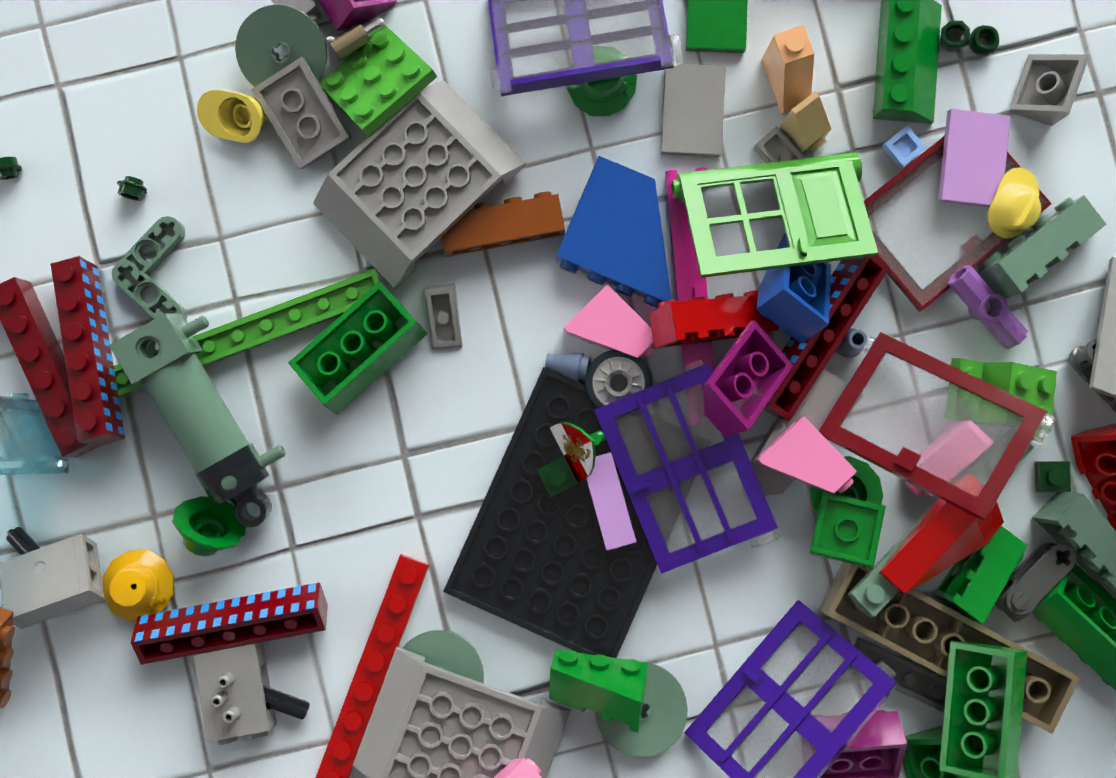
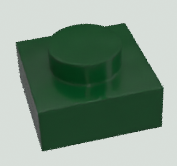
(557, 476)
(1052, 476)

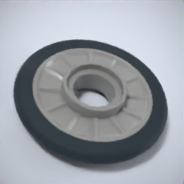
(610, 364)

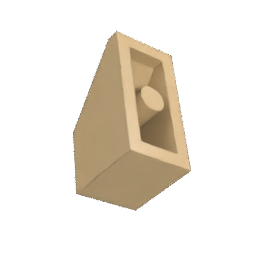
(807, 124)

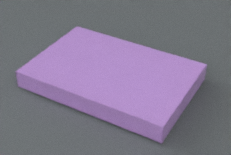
(973, 157)

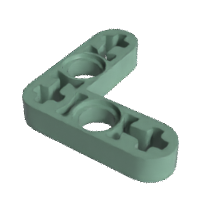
(142, 269)

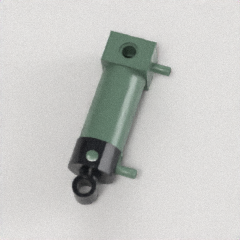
(196, 412)

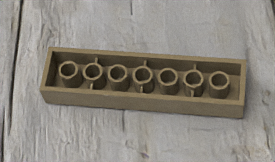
(923, 633)

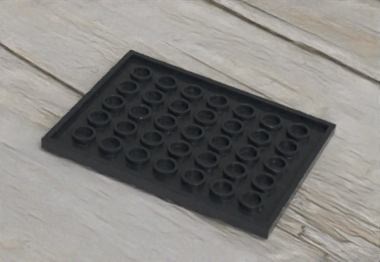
(544, 555)

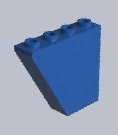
(618, 234)

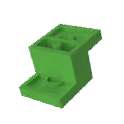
(1023, 381)

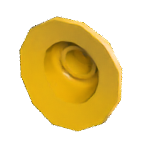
(152, 579)

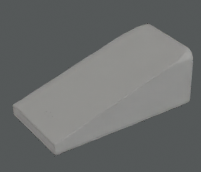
(443, 315)

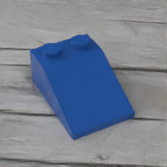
(796, 297)

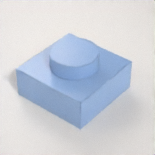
(903, 147)

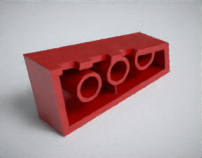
(705, 319)

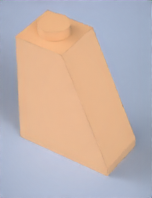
(790, 67)

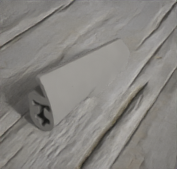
(815, 409)

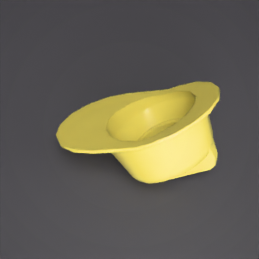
(230, 115)
(1015, 204)

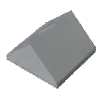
(1048, 86)

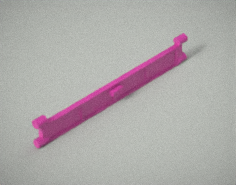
(686, 269)

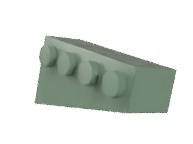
(1041, 248)
(1076, 522)

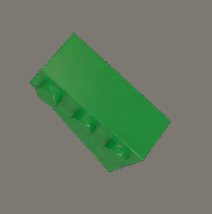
(979, 578)
(599, 684)

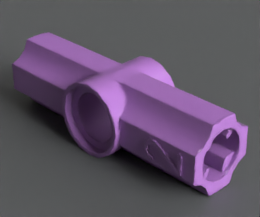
(975, 295)

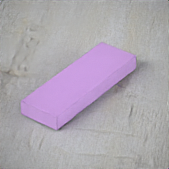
(610, 503)

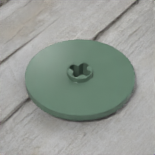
(269, 29)
(448, 652)
(663, 722)

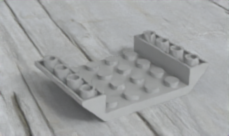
(415, 180)
(453, 726)

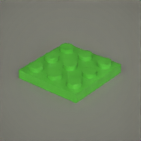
(377, 80)

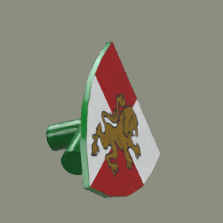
(577, 448)

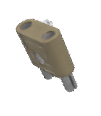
(355, 37)

